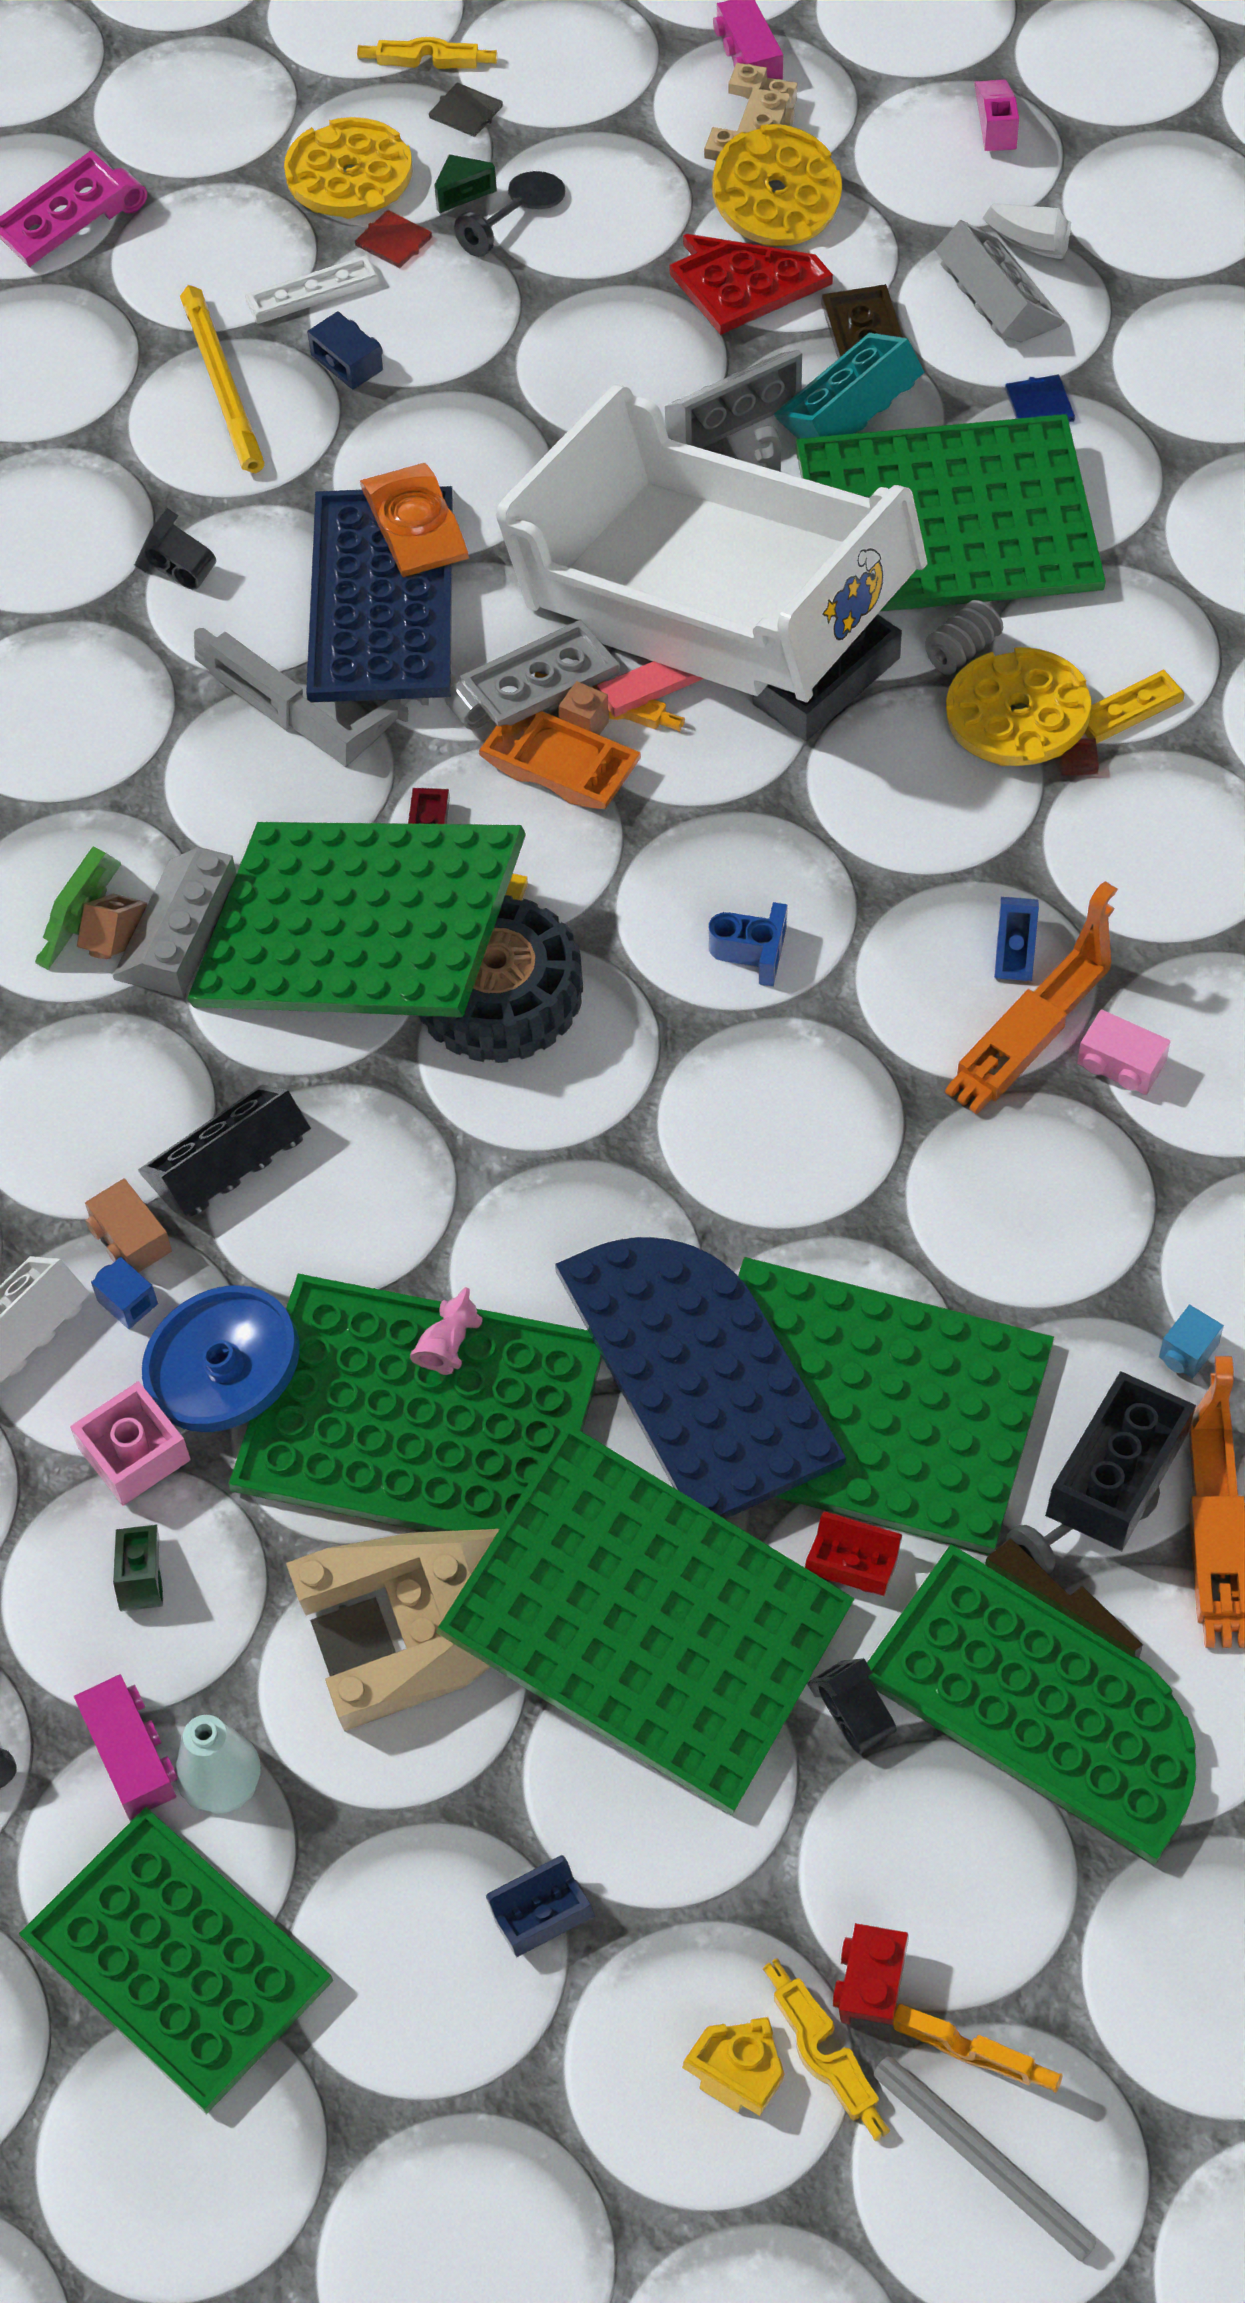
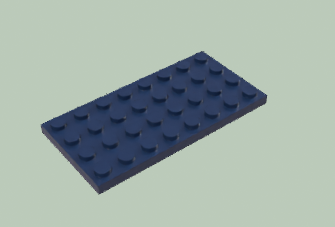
(367, 623)

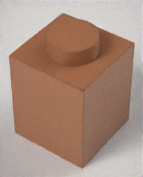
(585, 708)

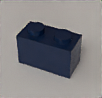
(345, 350)

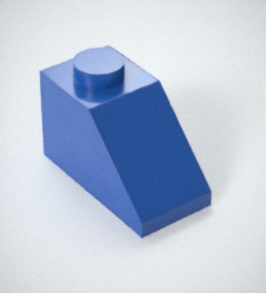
(1016, 938)

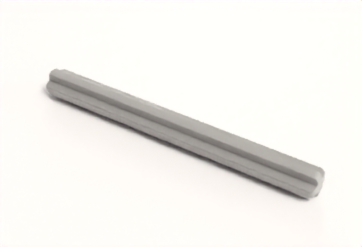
(985, 2158)

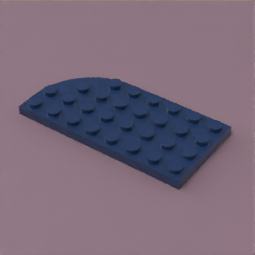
(700, 1371)

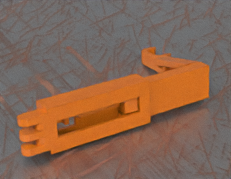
(1038, 1014)
(1217, 1513)

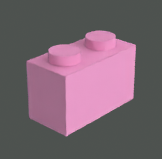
(1123, 1052)

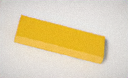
(1133, 705)

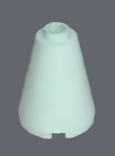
(216, 1766)

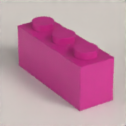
(748, 36)
(127, 1745)

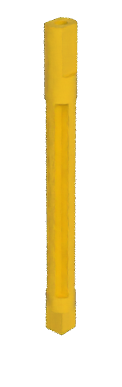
(222, 380)

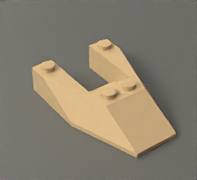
(422, 1581)

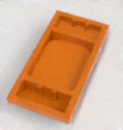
(415, 519)
(562, 757)

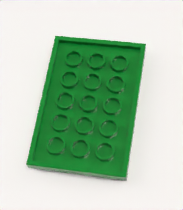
(176, 1959)

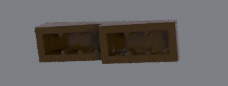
(1080, 1606)

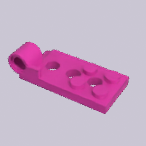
(110, 194)

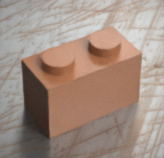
(127, 1226)

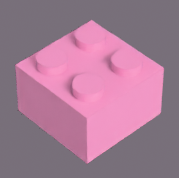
(130, 1443)

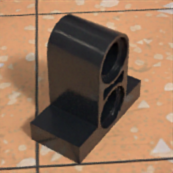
(175, 553)
(854, 1703)

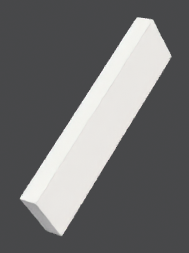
(312, 289)

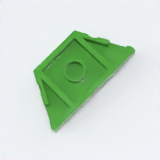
(84, 886)

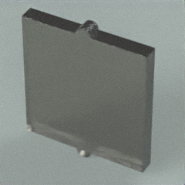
(465, 109)
(352, 1636)

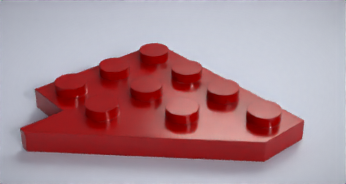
(744, 280)

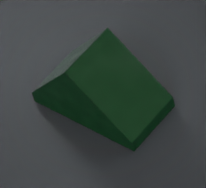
(463, 181)

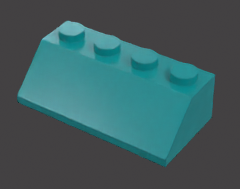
(853, 388)

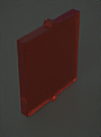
(393, 238)

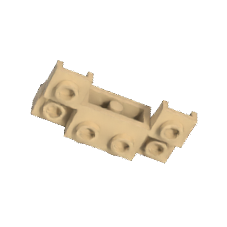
(768, 103)

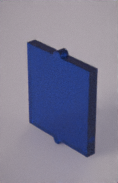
(1039, 397)

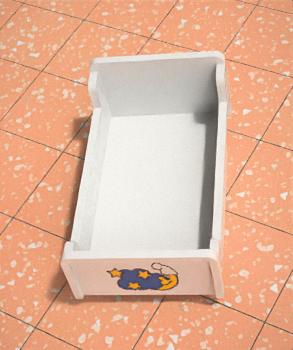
(703, 552)

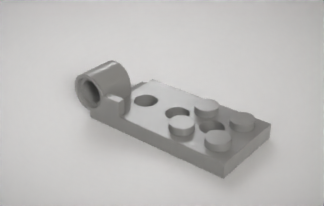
(479, 691)

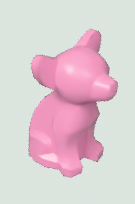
(441, 1341)

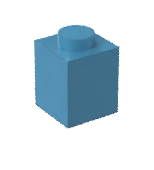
(1190, 1341)

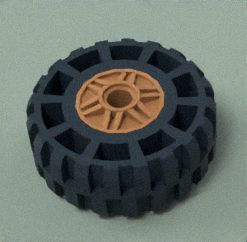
(522, 990)

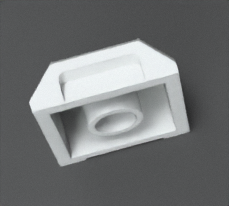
(1031, 228)

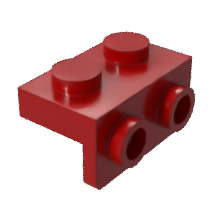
(854, 1553)
(872, 1974)

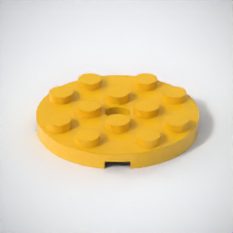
(780, 154)
(318, 160)
(1042, 680)

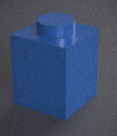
(124, 1292)

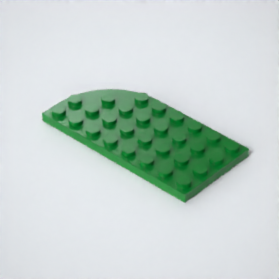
(1042, 1701)

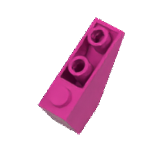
(997, 114)

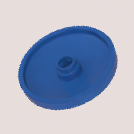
(221, 1358)

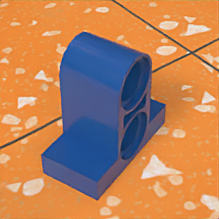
(743, 940)

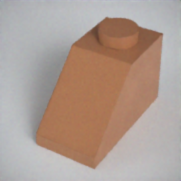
(109, 924)

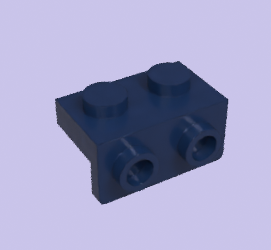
(539, 1906)

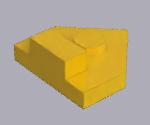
(737, 2064)

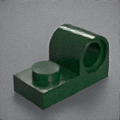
(137, 1568)

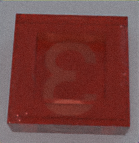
(1081, 758)

